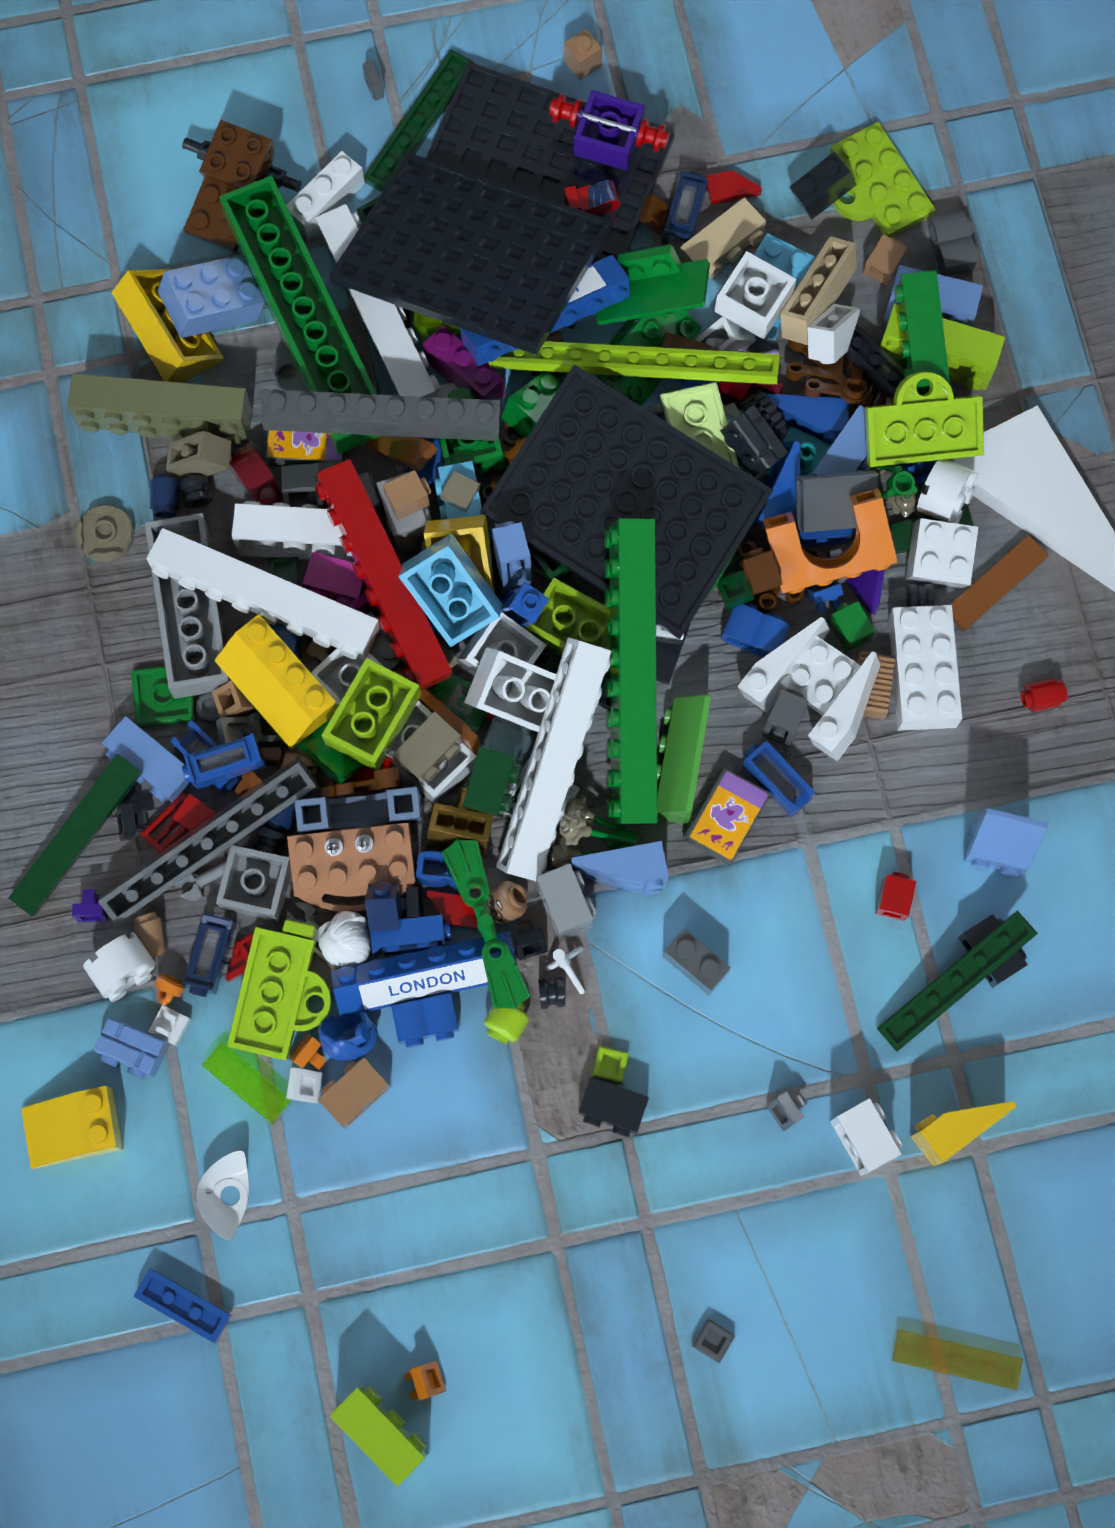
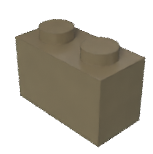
(198, 455)
(428, 749)

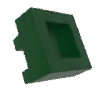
(735, 590)

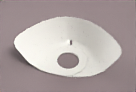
(227, 1171)

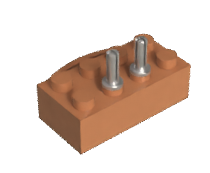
(350, 859)

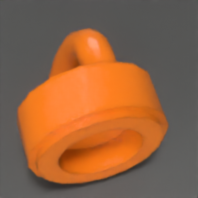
(169, 985)

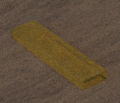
(957, 1359)

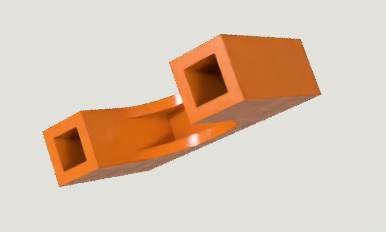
(869, 550)

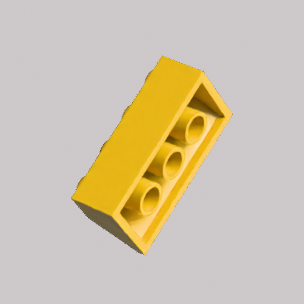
(173, 356)
(275, 682)

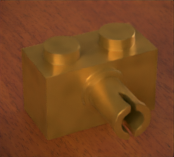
(458, 823)

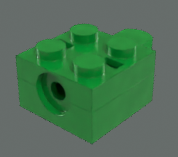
(530, 402)
(483, 453)

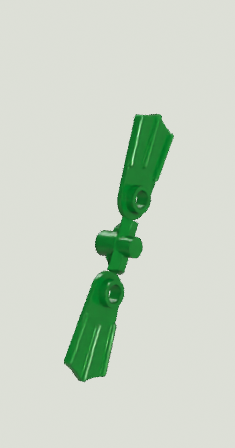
(502, 973)

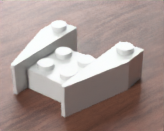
(825, 677)

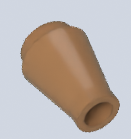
(150, 933)

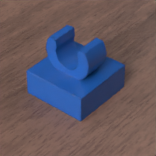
(821, 594)

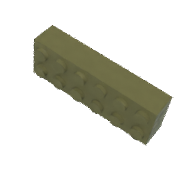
(159, 408)

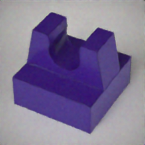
(89, 909)

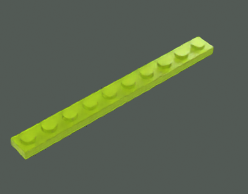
(646, 362)

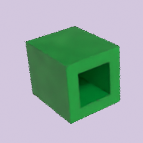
(851, 625)

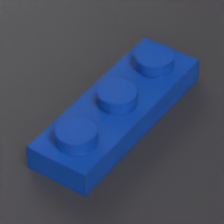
(182, 1305)

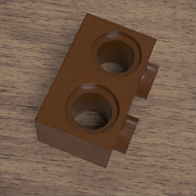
(760, 571)

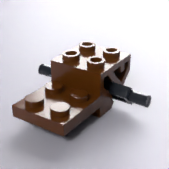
(229, 162)

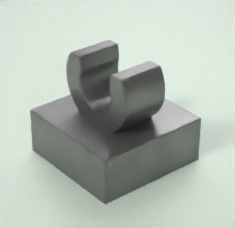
(786, 1110)

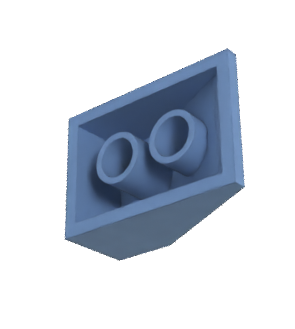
(1004, 842)
(629, 868)

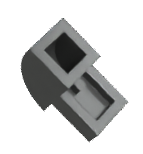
(238, 727)

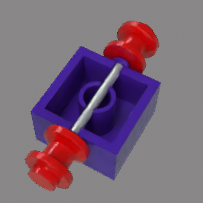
(608, 128)

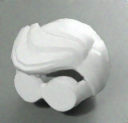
(345, 939)

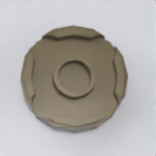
(105, 533)

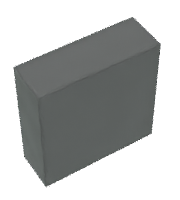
(372, 80)
(713, 1341)

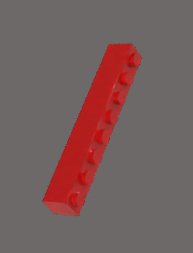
(380, 569)

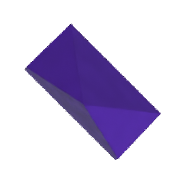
(868, 588)

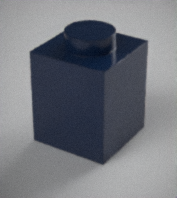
(383, 906)

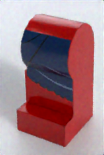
(593, 199)

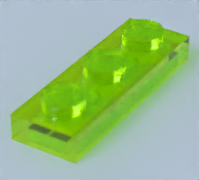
(247, 1083)

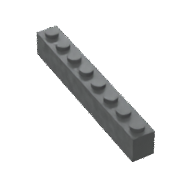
(380, 415)
(207, 840)

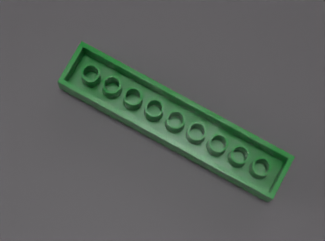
(296, 296)
(631, 671)

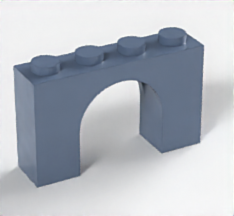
(338, 813)

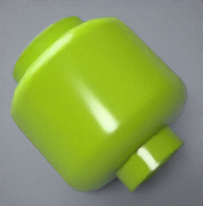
(506, 1024)

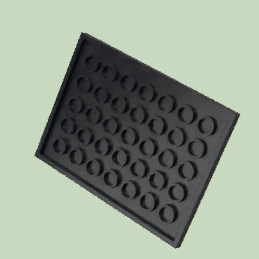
(610, 460)

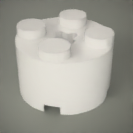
(947, 490)
(120, 966)

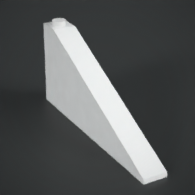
(1041, 491)

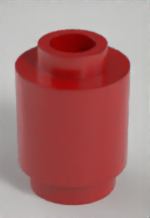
(1044, 694)

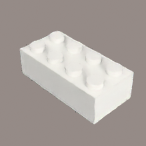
(285, 532)
(925, 667)
(511, 689)

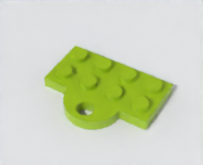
(883, 181)
(924, 425)
(277, 995)

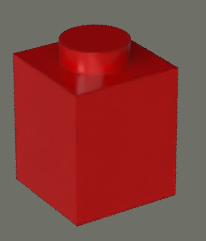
(896, 896)

